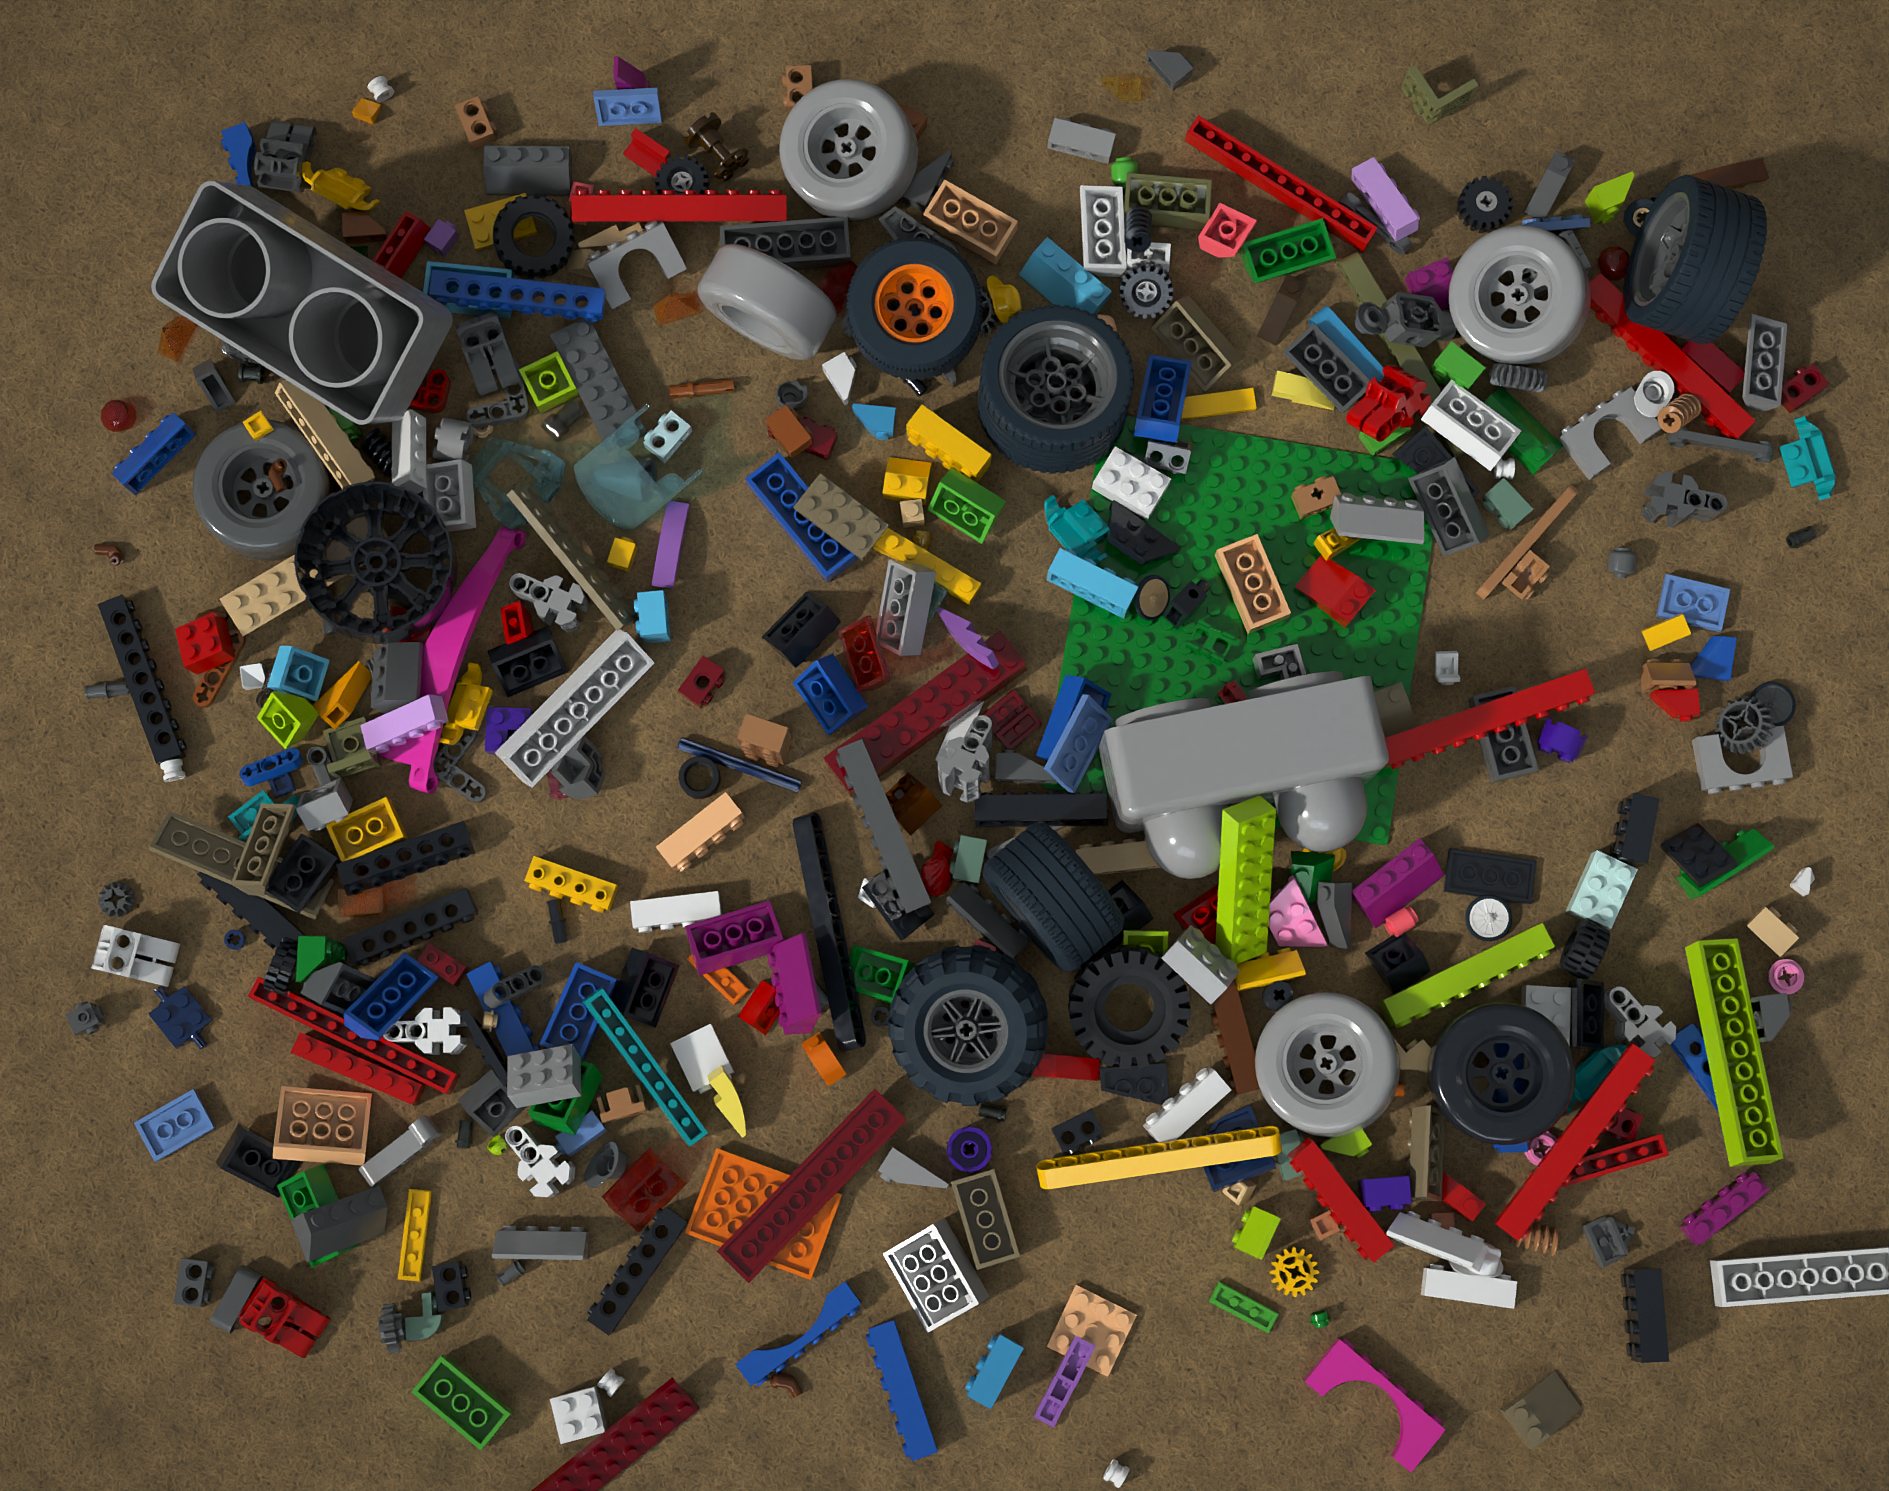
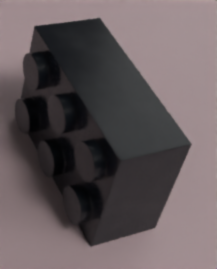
(1634, 829)

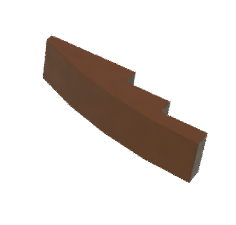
(1736, 175)

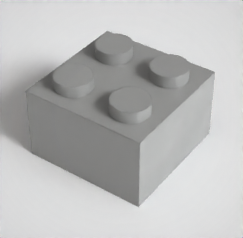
(324, 804)

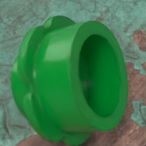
(1320, 1318)

